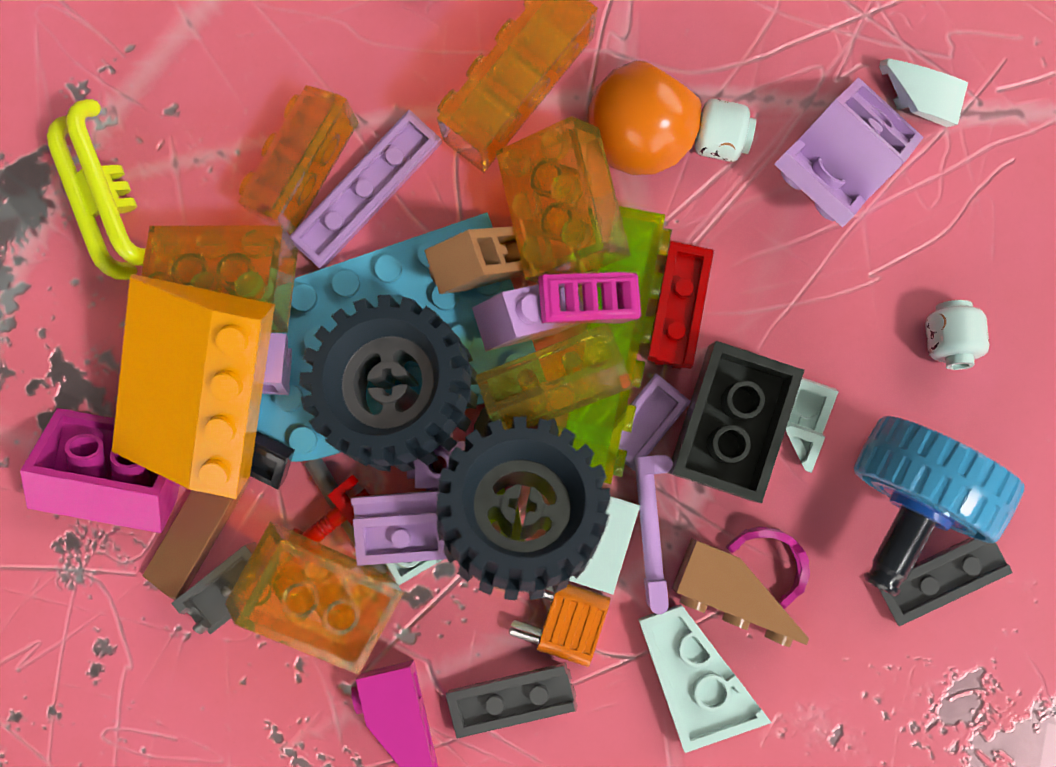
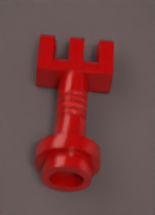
(338, 515)

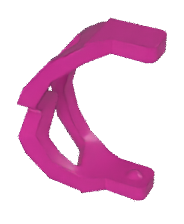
(801, 558)

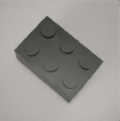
(736, 421)

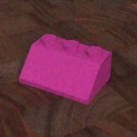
(82, 478)

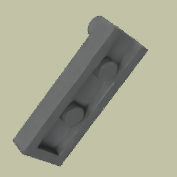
(947, 578)
(512, 700)

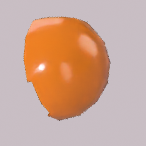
(644, 118)

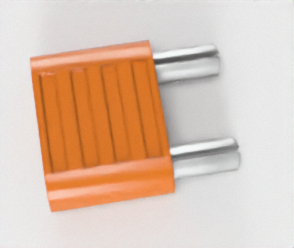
(570, 625)

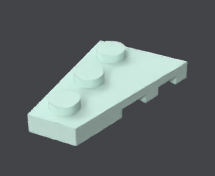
(697, 683)

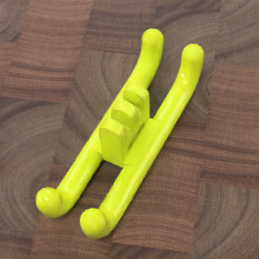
(94, 192)

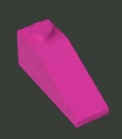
(396, 713)

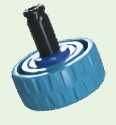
(934, 486)

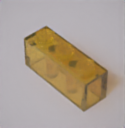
(555, 379)

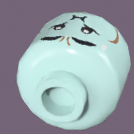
(725, 130)
(957, 334)

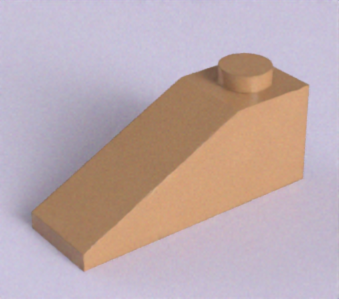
(474, 259)

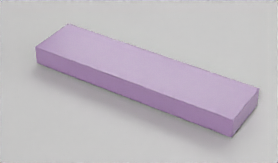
(365, 189)

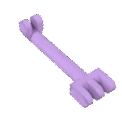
(654, 583)

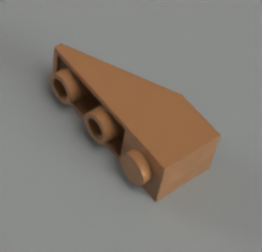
(727, 584)

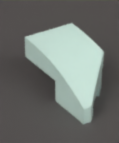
(926, 91)
(809, 420)

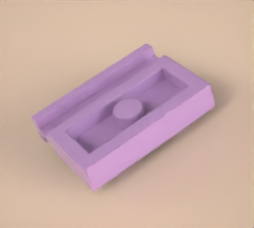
(396, 528)

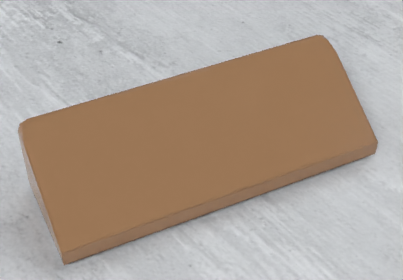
(189, 541)

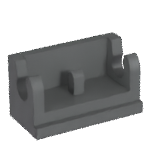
(207, 597)

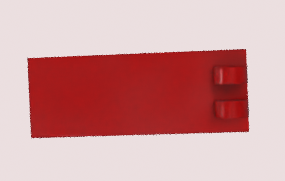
(680, 305)

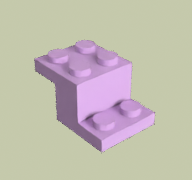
(848, 152)

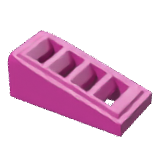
(618, 294)

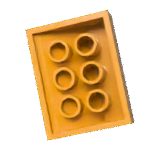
(191, 383)

